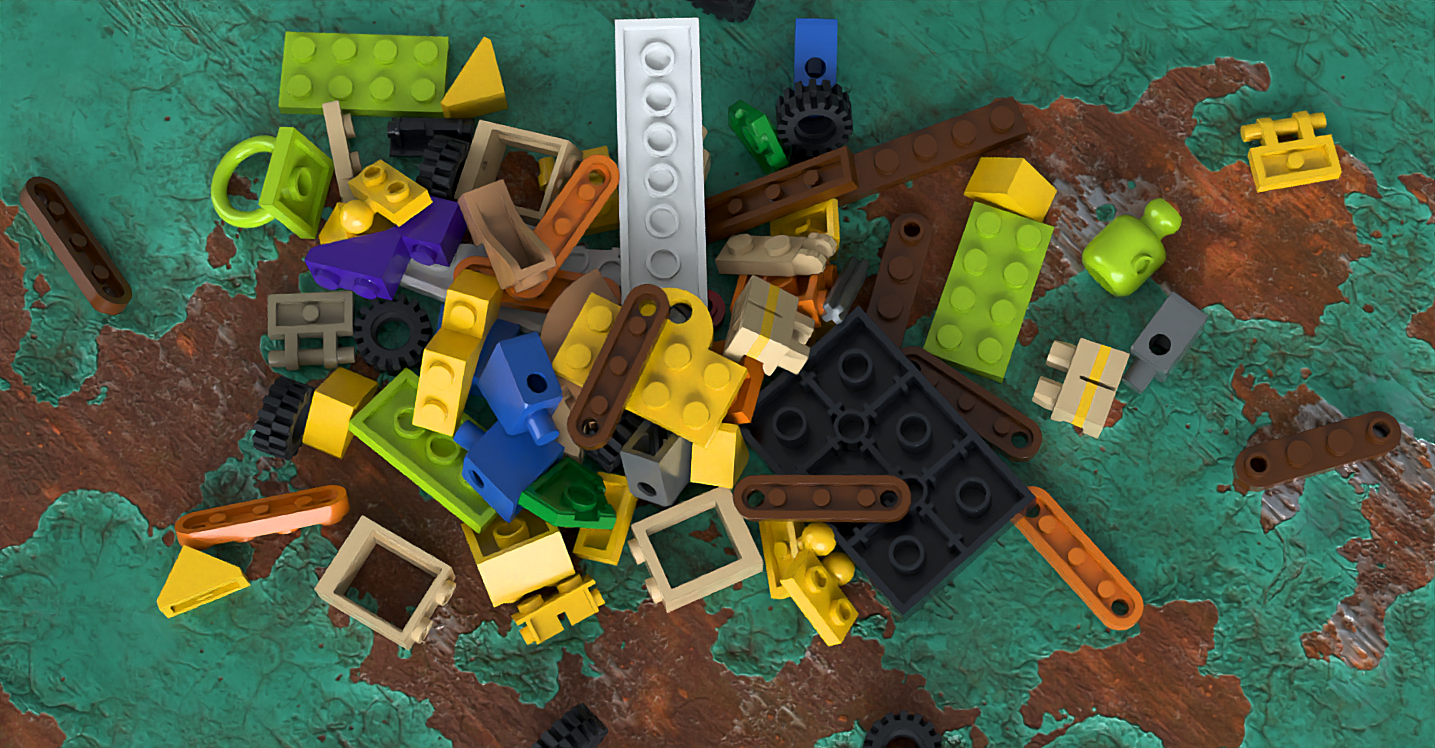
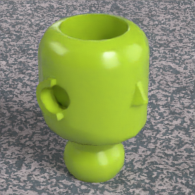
(1130, 248)

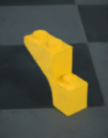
(454, 351)

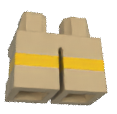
(768, 328)
(1088, 386)

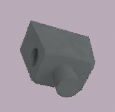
(1174, 330)
(657, 464)

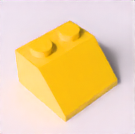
(519, 556)

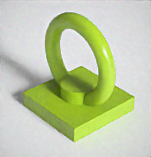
(292, 188)

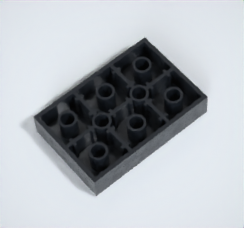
(874, 413)

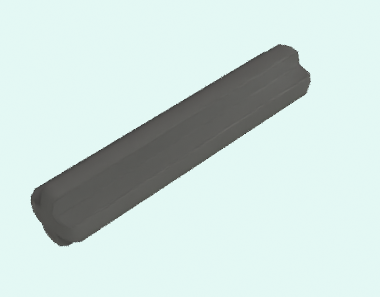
(845, 290)

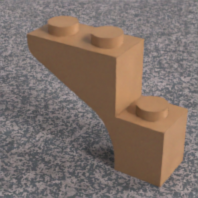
(512, 247)

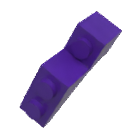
(377, 261)

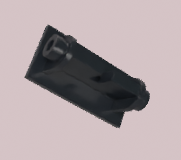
(412, 134)

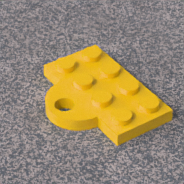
(683, 382)

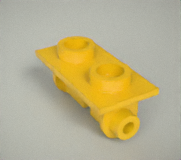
(541, 613)

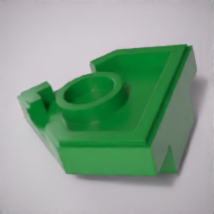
(758, 137)
(569, 497)

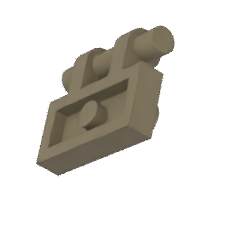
(311, 316)

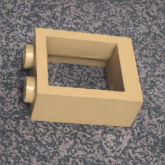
(488, 151)
(748, 556)
(349, 562)

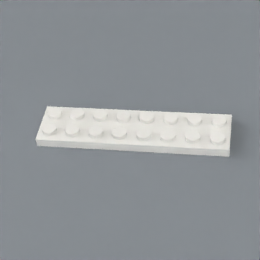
(660, 155)

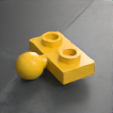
(382, 191)
(784, 540)
(607, 544)
(817, 592)

